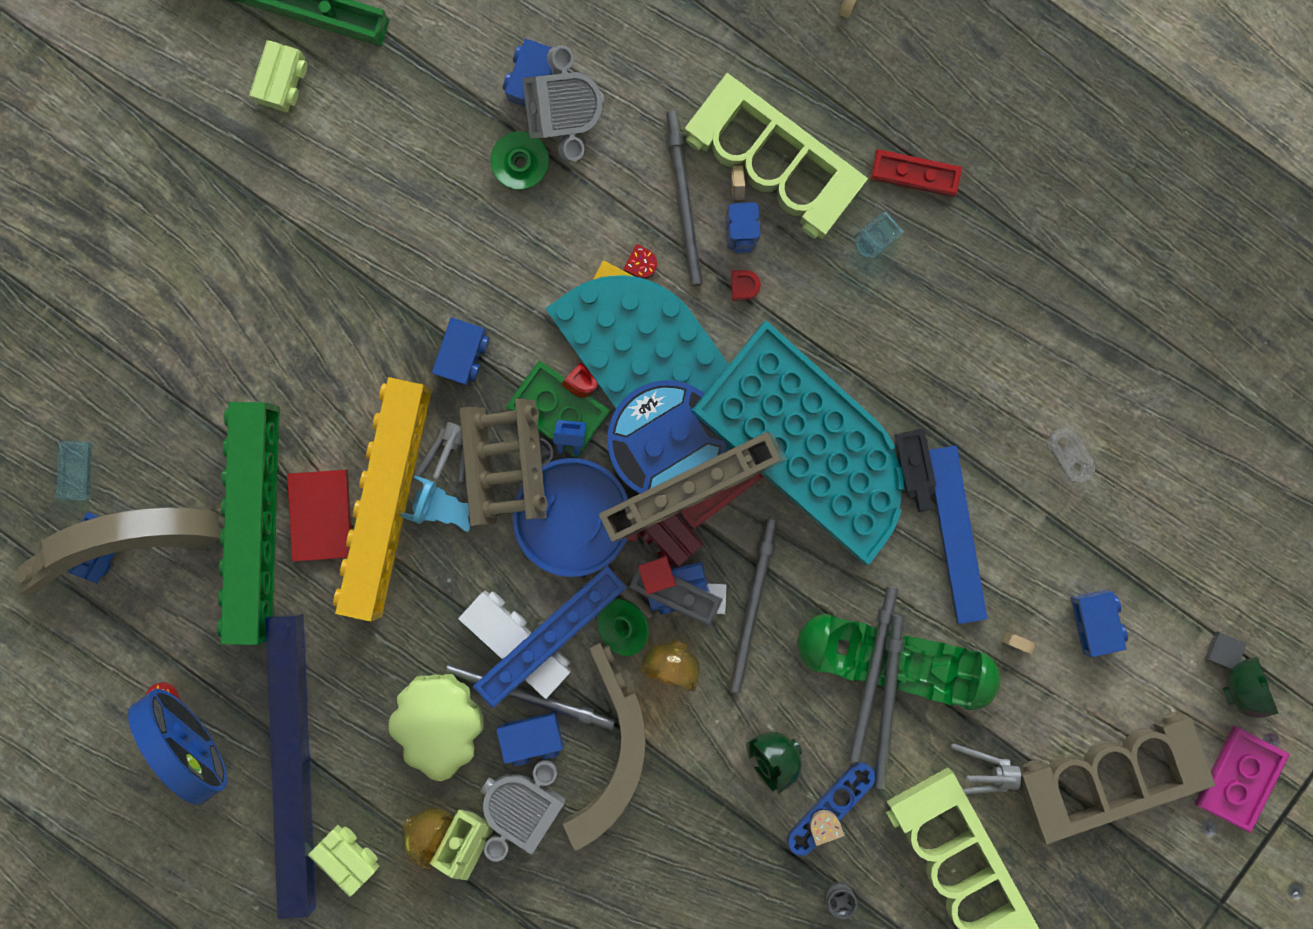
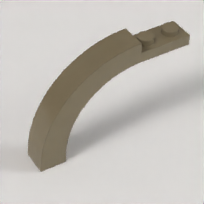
(115, 534)
(611, 802)

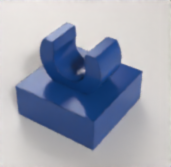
(569, 433)

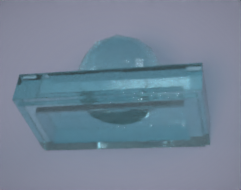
(877, 235)

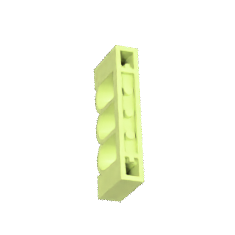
(721, 108)
(933, 798)

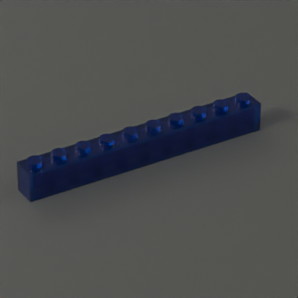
(290, 765)

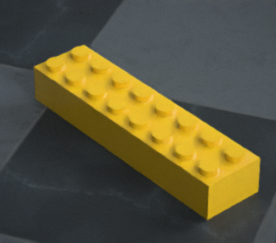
(383, 499)

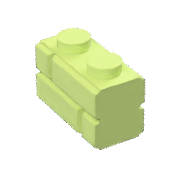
(278, 76)
(462, 845)
(344, 859)

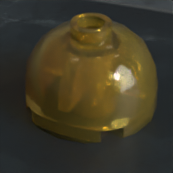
(672, 665)
(424, 835)

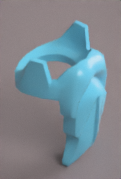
(434, 504)

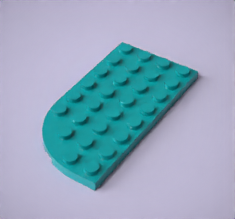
(636, 335)
(836, 453)

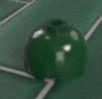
(1250, 690)
(777, 759)

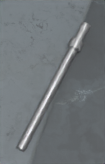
(676, 143)
(765, 549)
(885, 618)
(894, 645)
(584, 715)

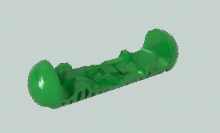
(925, 666)

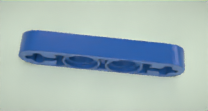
(826, 803)

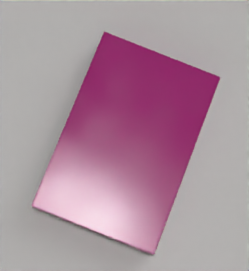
(1243, 779)

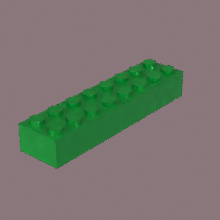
(249, 521)

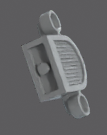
(562, 103)
(520, 809)

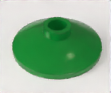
(514, 147)
(615, 632)

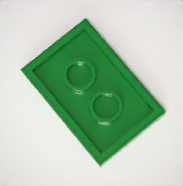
(558, 403)

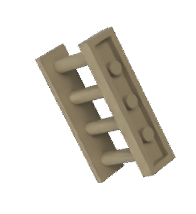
(478, 465)

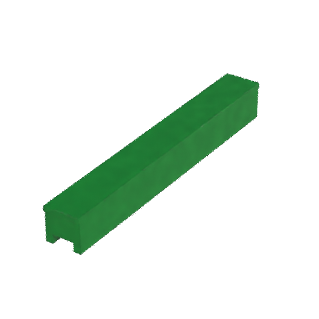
(338, 16)

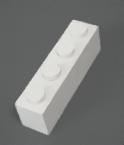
(505, 632)

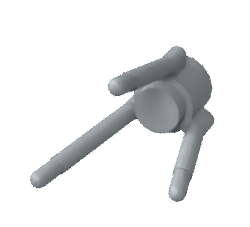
(451, 439)
(1003, 776)

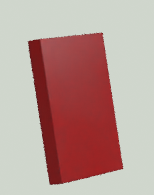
(319, 514)

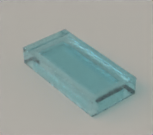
(74, 470)

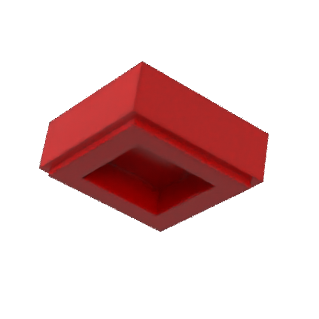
(657, 575)

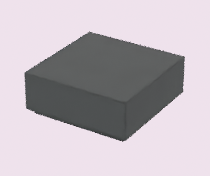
(1225, 650)

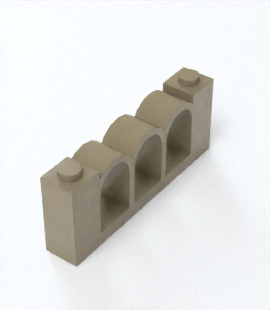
(692, 487)
(1183, 756)

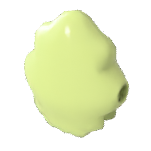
(436, 725)

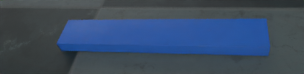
(957, 536)
(549, 637)

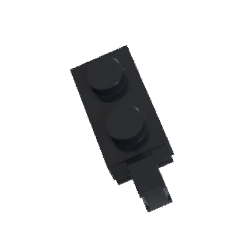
(916, 467)

